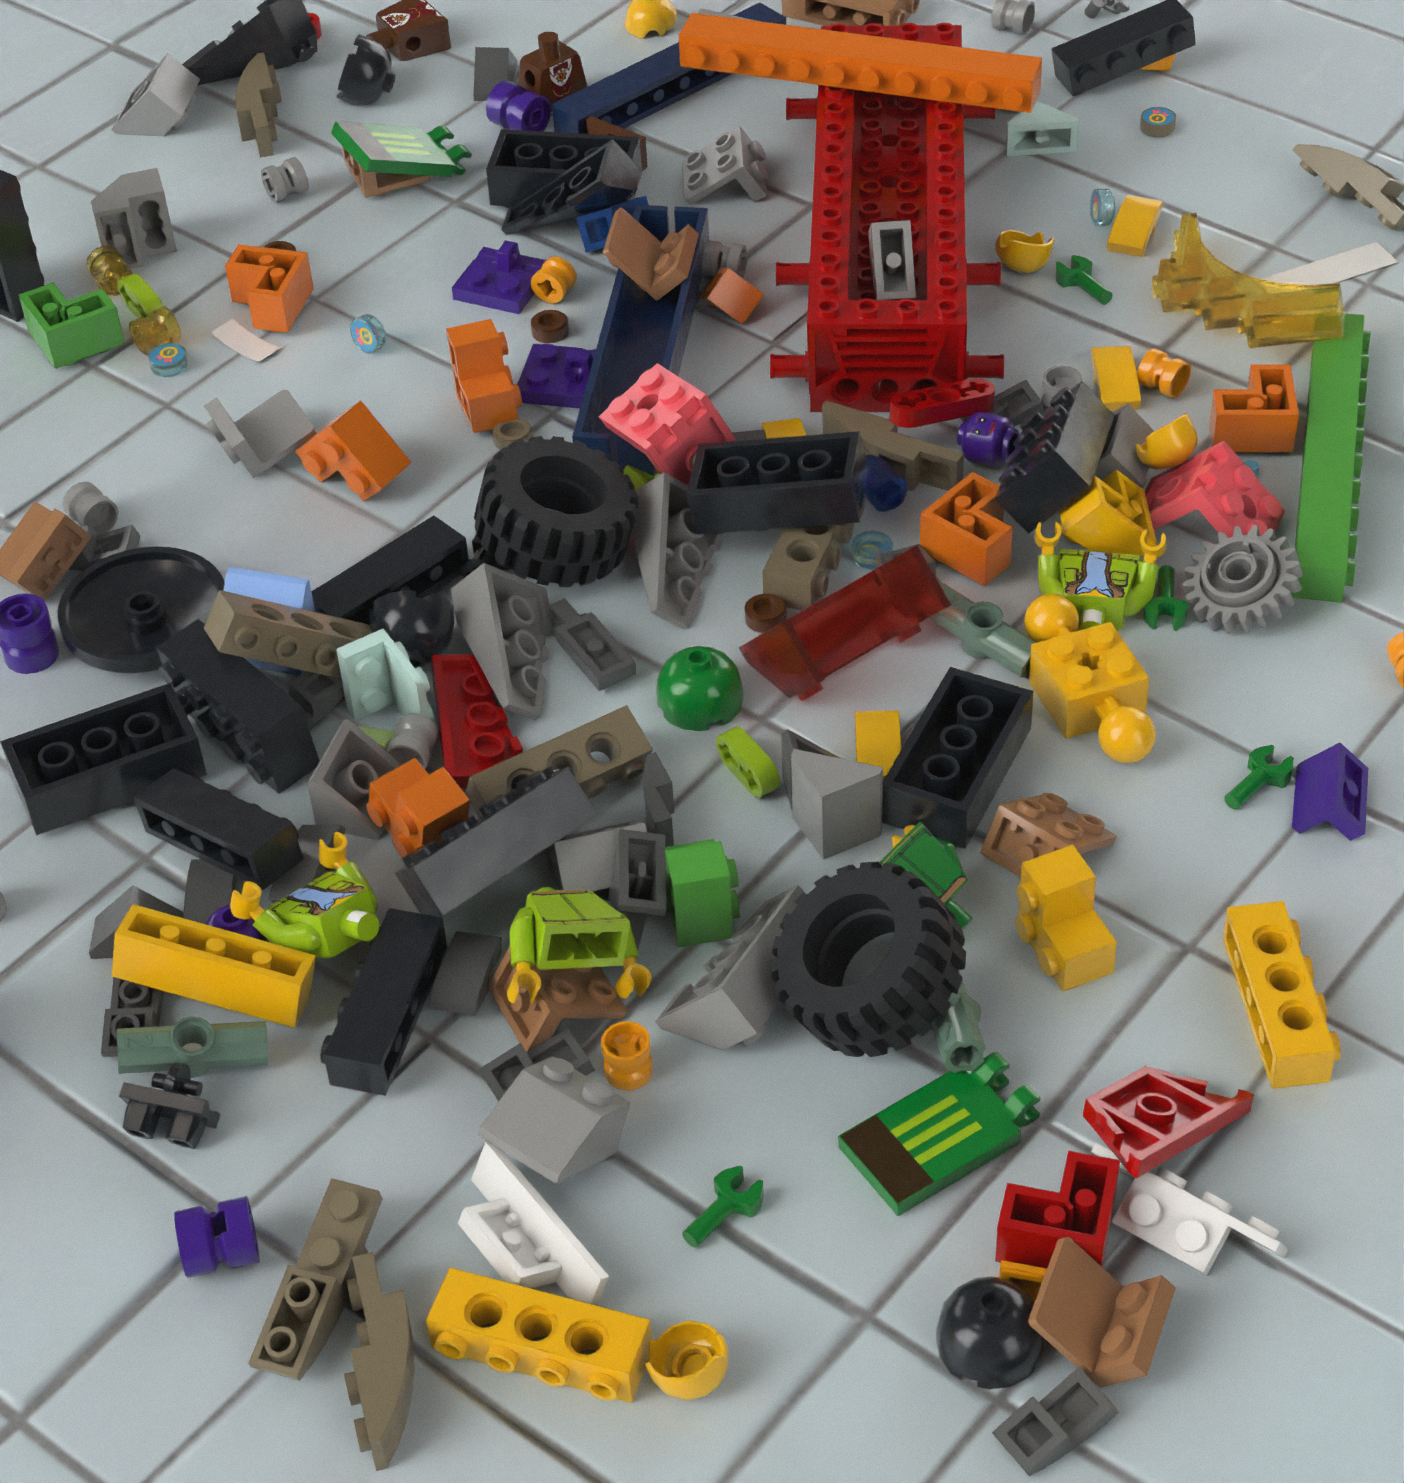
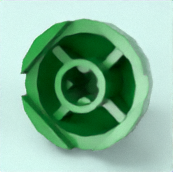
(699, 688)

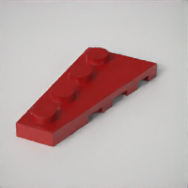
(469, 721)

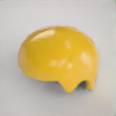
(649, 16)
(1023, 252)
(1169, 444)
(688, 1360)

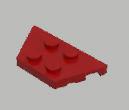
(1159, 1116)

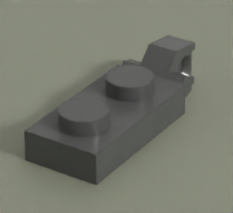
(591, 646)

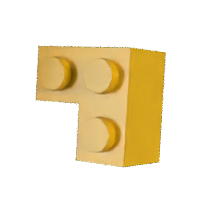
(1109, 516)
(1061, 921)

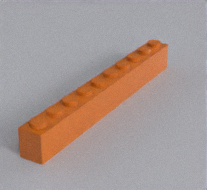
(861, 62)

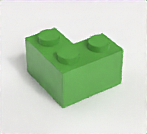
(71, 327)
(700, 892)

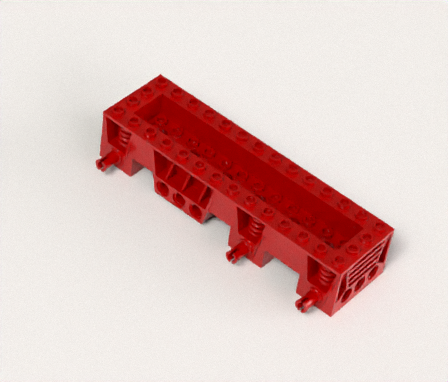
(886, 163)

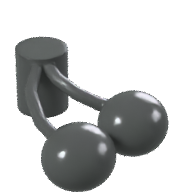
(1096, 5)

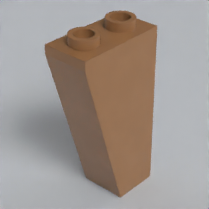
(850, 11)

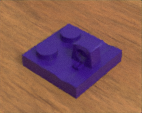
(498, 279)
(555, 375)

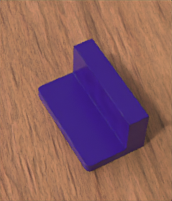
(1333, 790)

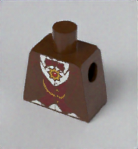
(412, 30)
(552, 69)

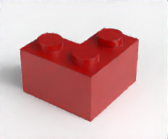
(1082, 1210)

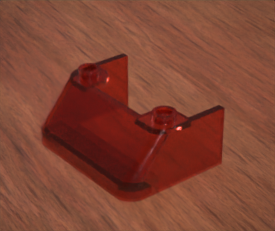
(847, 625)

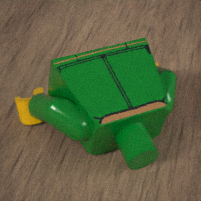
(934, 863)

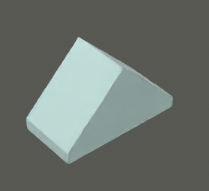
(1041, 132)

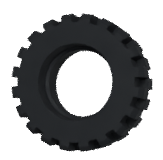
(547, 544)
(902, 992)

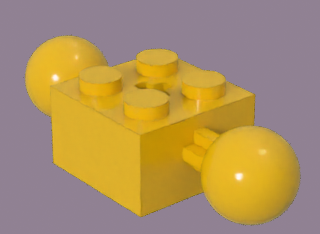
(1088, 679)

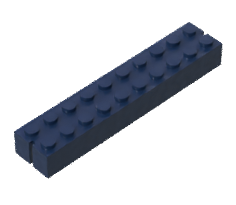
(640, 335)

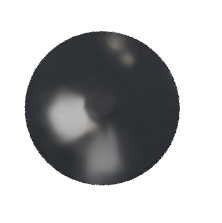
(133, 603)

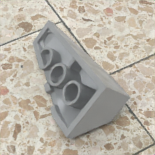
(670, 550)
(507, 631)
(738, 989)

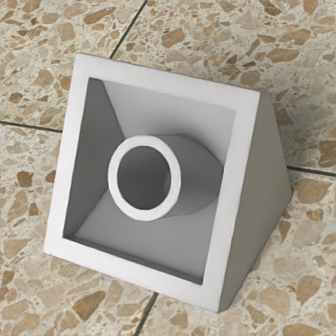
(343, 780)
(836, 801)

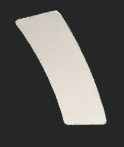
(243, 341)

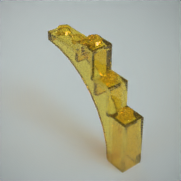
(1227, 298)

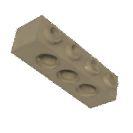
(802, 562)
(280, 633)
(612, 734)

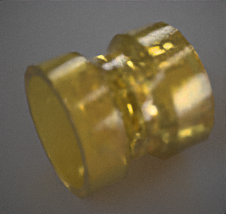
(107, 267)
(155, 330)

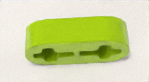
(138, 296)
(748, 762)

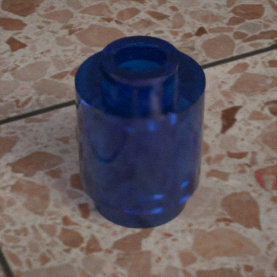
(884, 486)

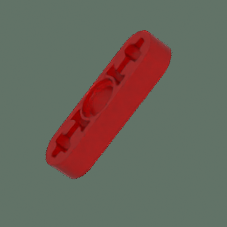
(941, 403)

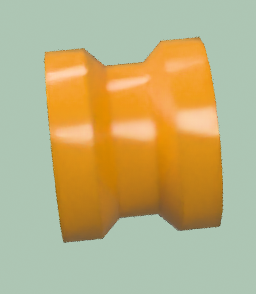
(553, 280)

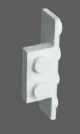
(1182, 1223)
(525, 1235)

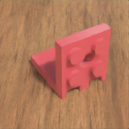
(673, 427)
(1219, 488)

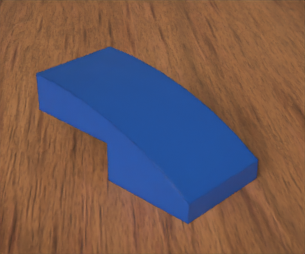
(596, 224)

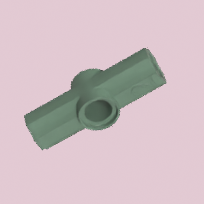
(985, 632)
(959, 1034)
(223, 1046)

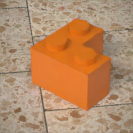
(272, 283)
(480, 376)
(1260, 416)
(357, 449)
(968, 530)
(416, 805)

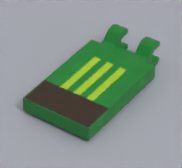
(401, 149)
(939, 1133)

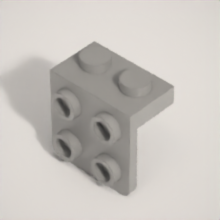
(725, 159)
(263, 433)

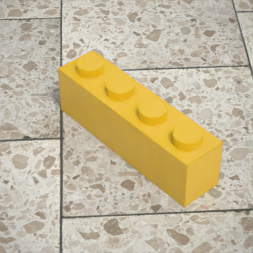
(213, 965)

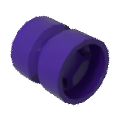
(517, 108)
(27, 634)
(204, 1251)

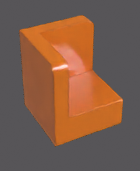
(731, 295)

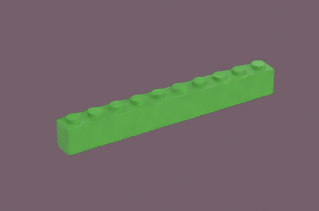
(1331, 463)

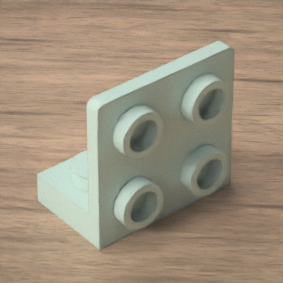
(379, 675)

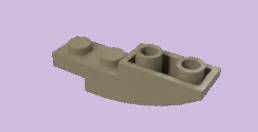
(256, 104)
(1356, 179)
(909, 457)
(317, 1288)
(381, 1365)

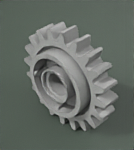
(1242, 579)

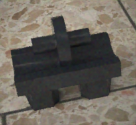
(188, 1113)

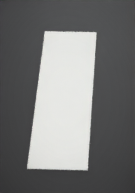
(1337, 267)

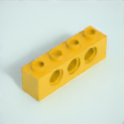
(1280, 995)
(523, 1313)

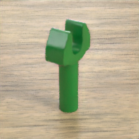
(1081, 275)
(1165, 602)
(1261, 774)
(727, 1202)

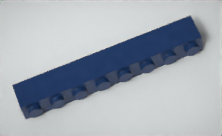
(643, 86)

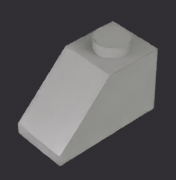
(892, 260)

